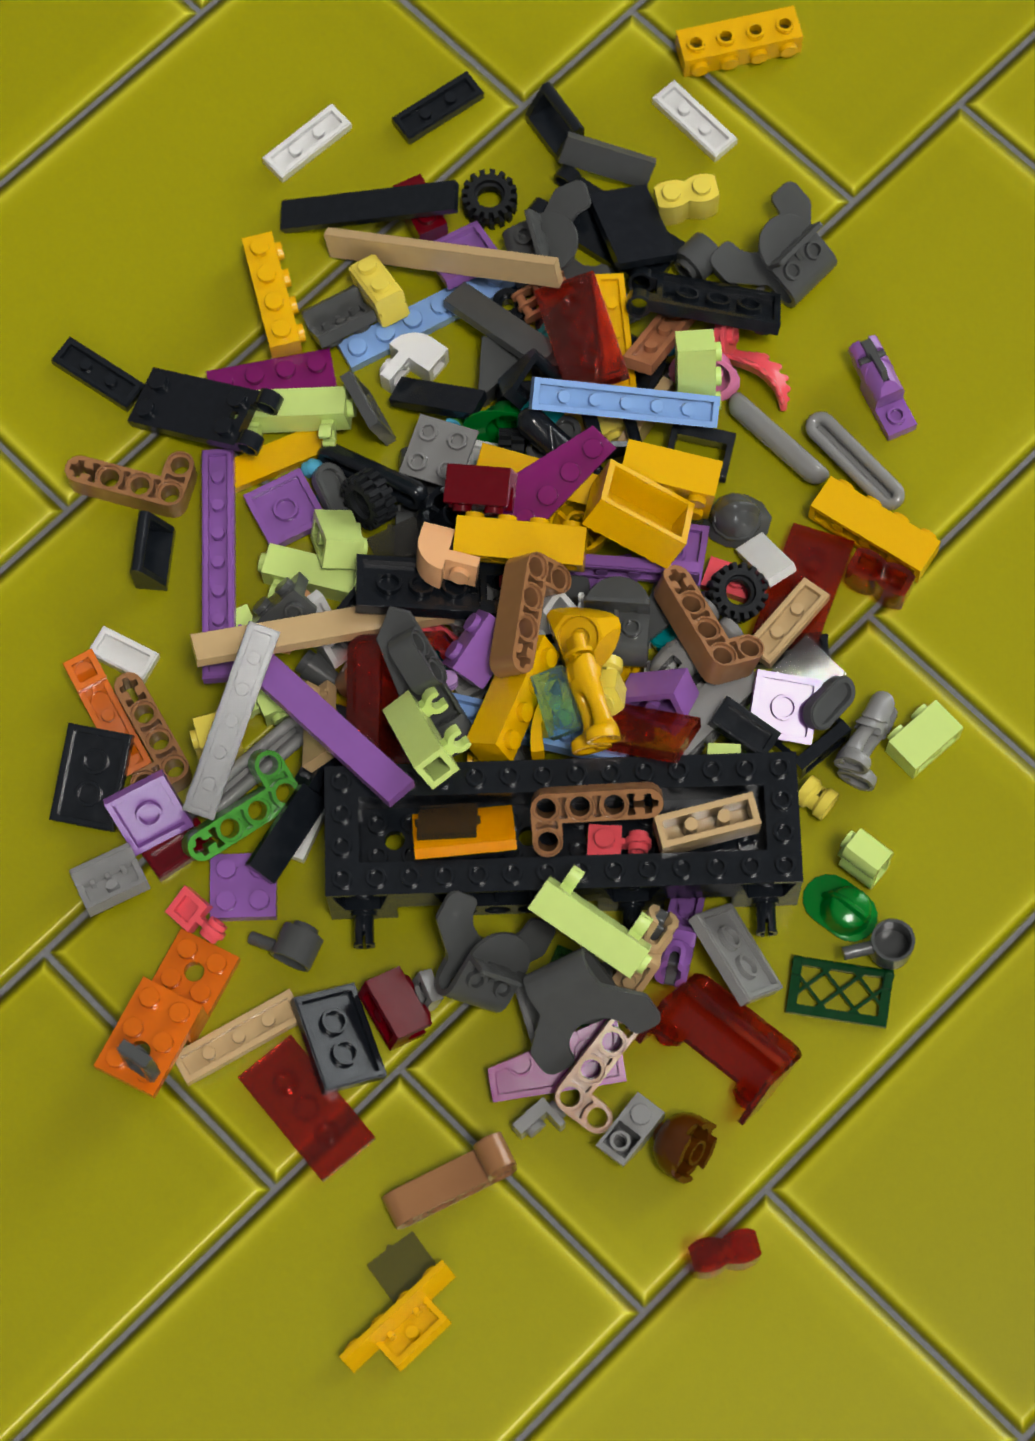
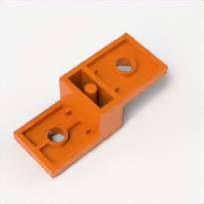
(169, 1009)

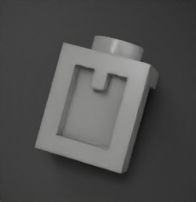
(533, 1119)

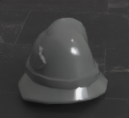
(737, 519)

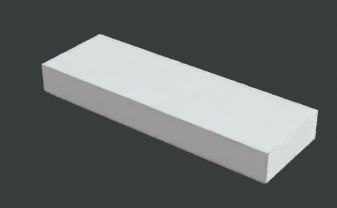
(694, 121)
(307, 143)

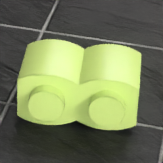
(864, 857)

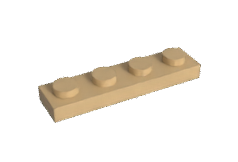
(237, 1038)

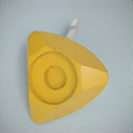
(599, 627)

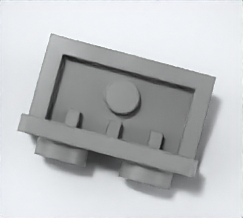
(109, 879)

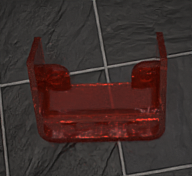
(373, 689)
(727, 1037)

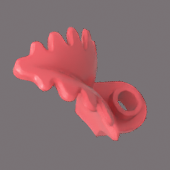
(754, 362)

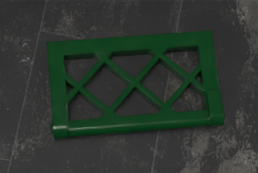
(820, 1010)

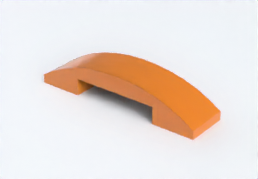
(103, 703)

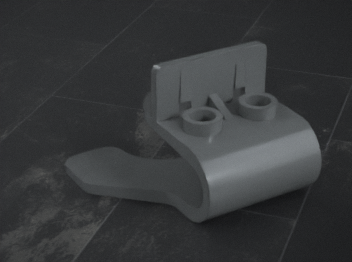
(554, 231)
(789, 254)
(627, 599)
(488, 968)
(577, 993)

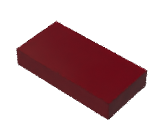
(169, 856)

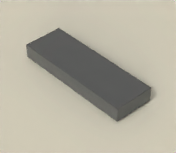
(606, 159)

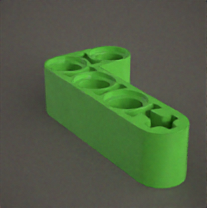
(238, 811)

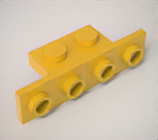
(406, 1326)

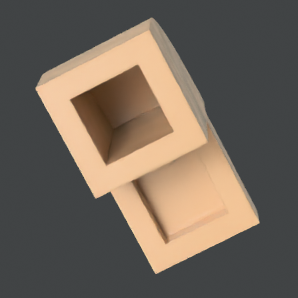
(439, 561)

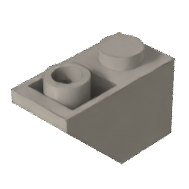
(631, 1129)

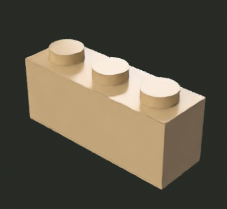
(707, 824)

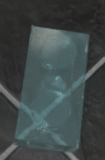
(556, 703)

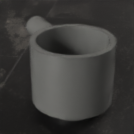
(694, 258)
(295, 945)
(888, 946)

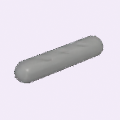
(777, 440)
(854, 460)
(282, 739)

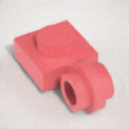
(609, 840)
(190, 911)

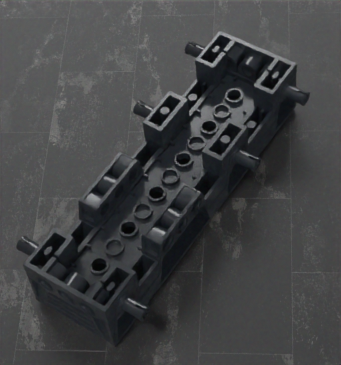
(755, 871)

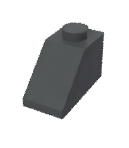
(493, 364)

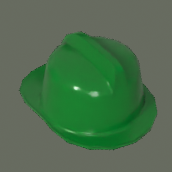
(488, 422)
(840, 907)

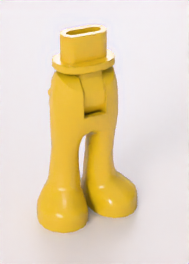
(586, 687)

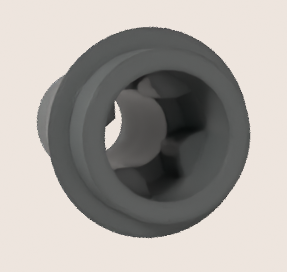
(316, 668)

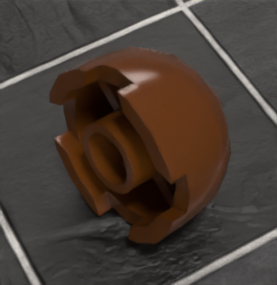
(683, 1144)

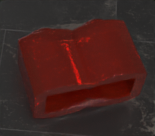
(886, 581)
(733, 1252)

